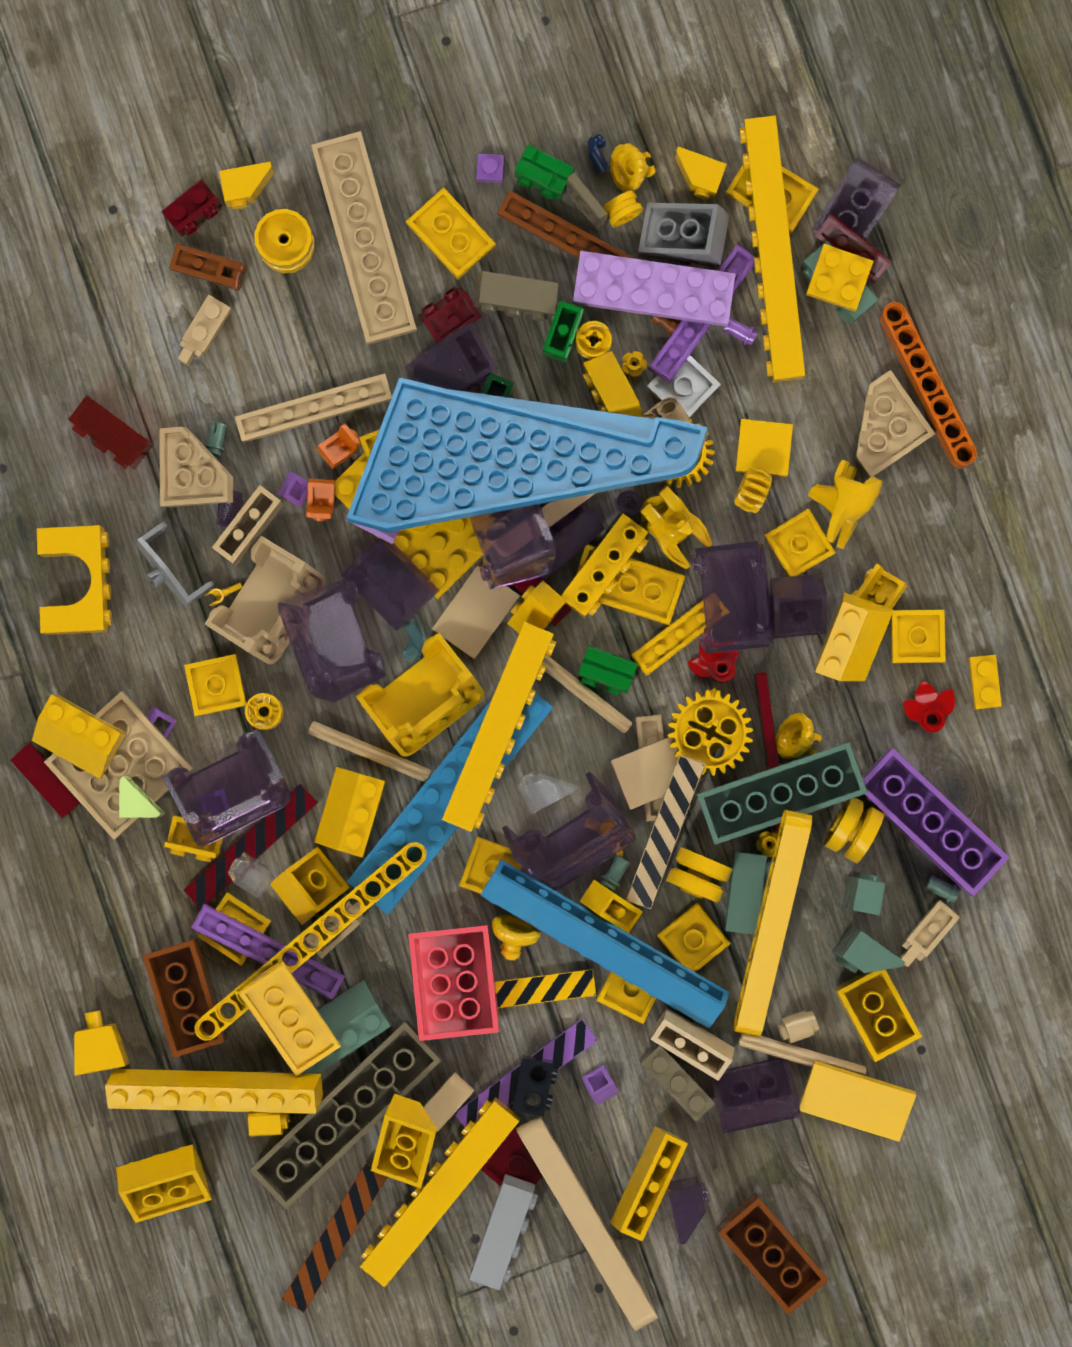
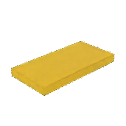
(642, 590)
(289, 1017)
(857, 1101)

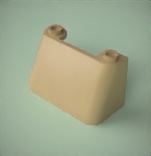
(254, 615)

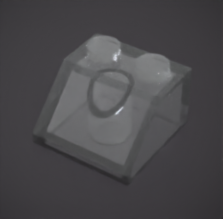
(543, 790)

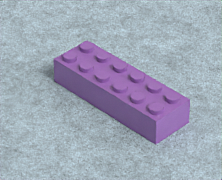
(932, 822)

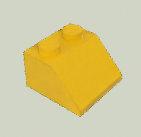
(309, 885)

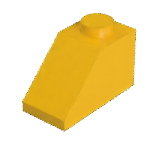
(700, 172)
(244, 184)
(611, 906)

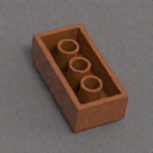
(183, 995)
(772, 1253)

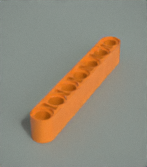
(926, 398)

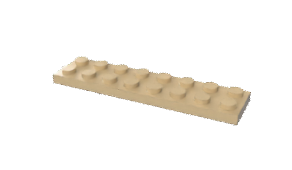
(363, 238)

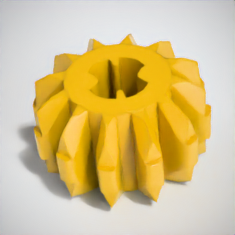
(753, 490)

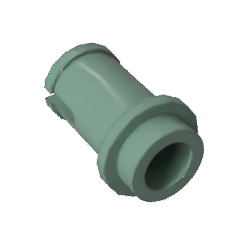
(216, 438)
(615, 873)
(942, 889)

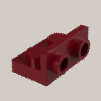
(192, 209)
(449, 314)

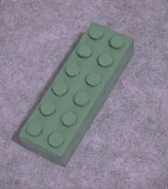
(793, 786)

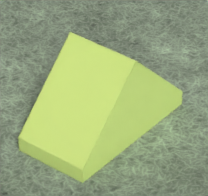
(135, 802)

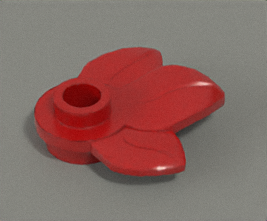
(707, 665)
(928, 703)

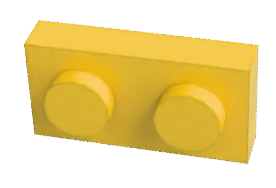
(984, 682)

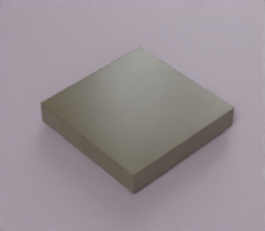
(586, 202)

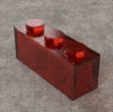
(109, 433)

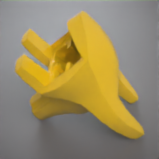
(846, 501)
(671, 524)

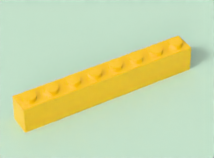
(498, 727)
(214, 1091)
(439, 1192)

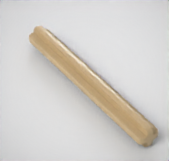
(586, 695)
(369, 751)
(795, 1053)

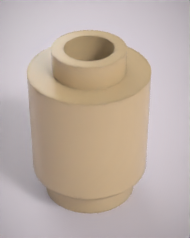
(798, 1026)

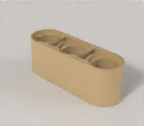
(447, 1100)

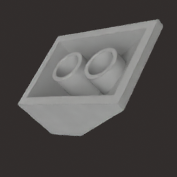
(684, 232)

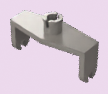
(162, 573)

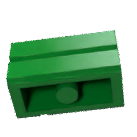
(543, 173)
(562, 332)
(607, 670)

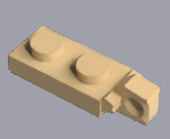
(203, 329)
(332, 923)
(928, 932)

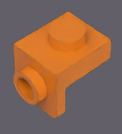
(339, 446)
(320, 499)

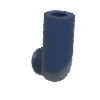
(595, 153)

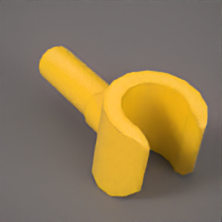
(220, 594)

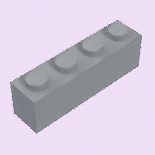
(502, 1232)

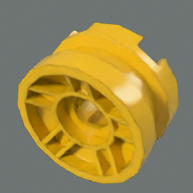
(623, 208)
(593, 329)
(258, 702)

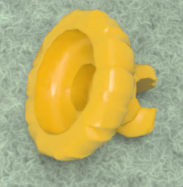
(629, 167)
(796, 737)
(513, 934)

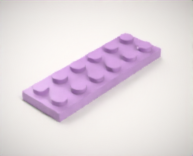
(654, 288)

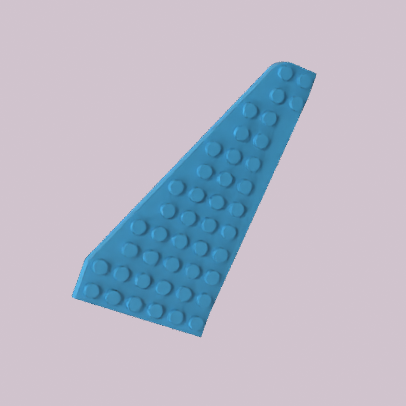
(482, 454)

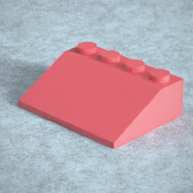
(454, 983)

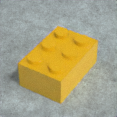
(877, 1013)

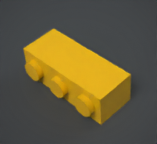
(610, 386)

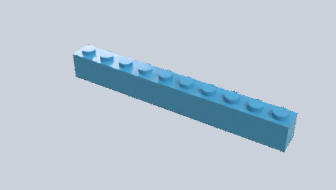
(605, 944)

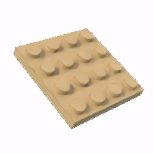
(142, 756)

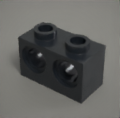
(527, 1084)

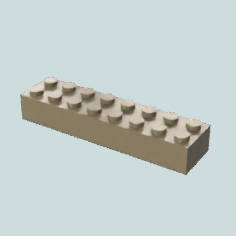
(345, 1114)

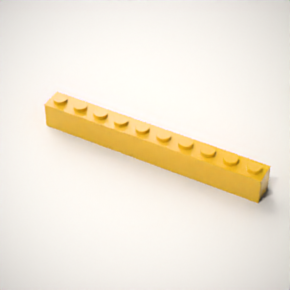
(773, 249)

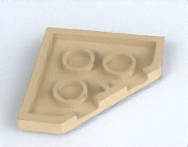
(888, 425)
(190, 471)

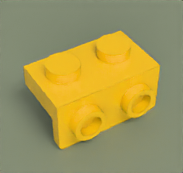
(881, 587)
(181, 841)

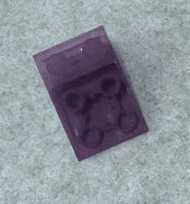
(455, 362)

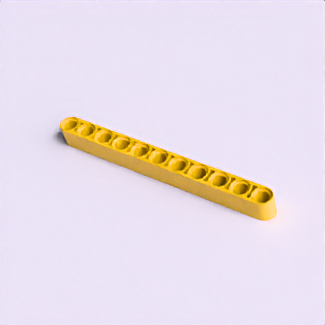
(318, 928)

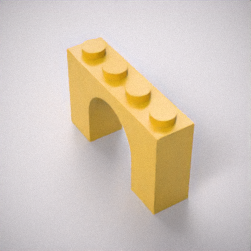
(91, 612)

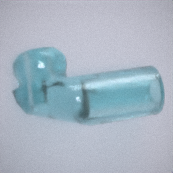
(414, 648)

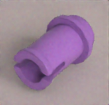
(741, 331)

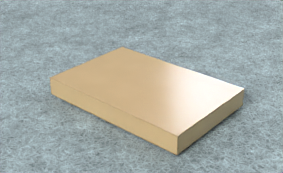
(475, 614)
(646, 772)

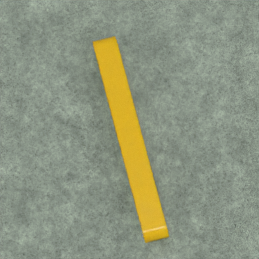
(772, 922)

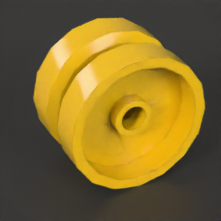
(293, 228)
(853, 829)
(699, 874)

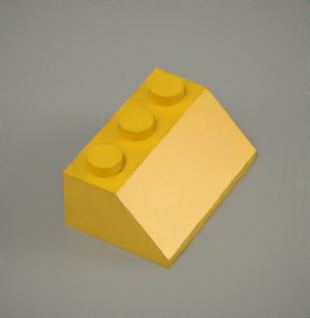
(853, 639)
(77, 735)
(350, 812)
(405, 1142)
(163, 1183)

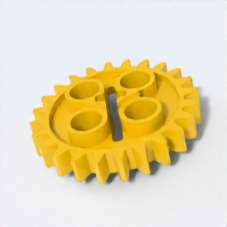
(720, 710)

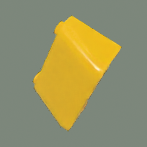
(423, 698)

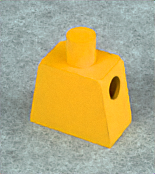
(98, 1046)

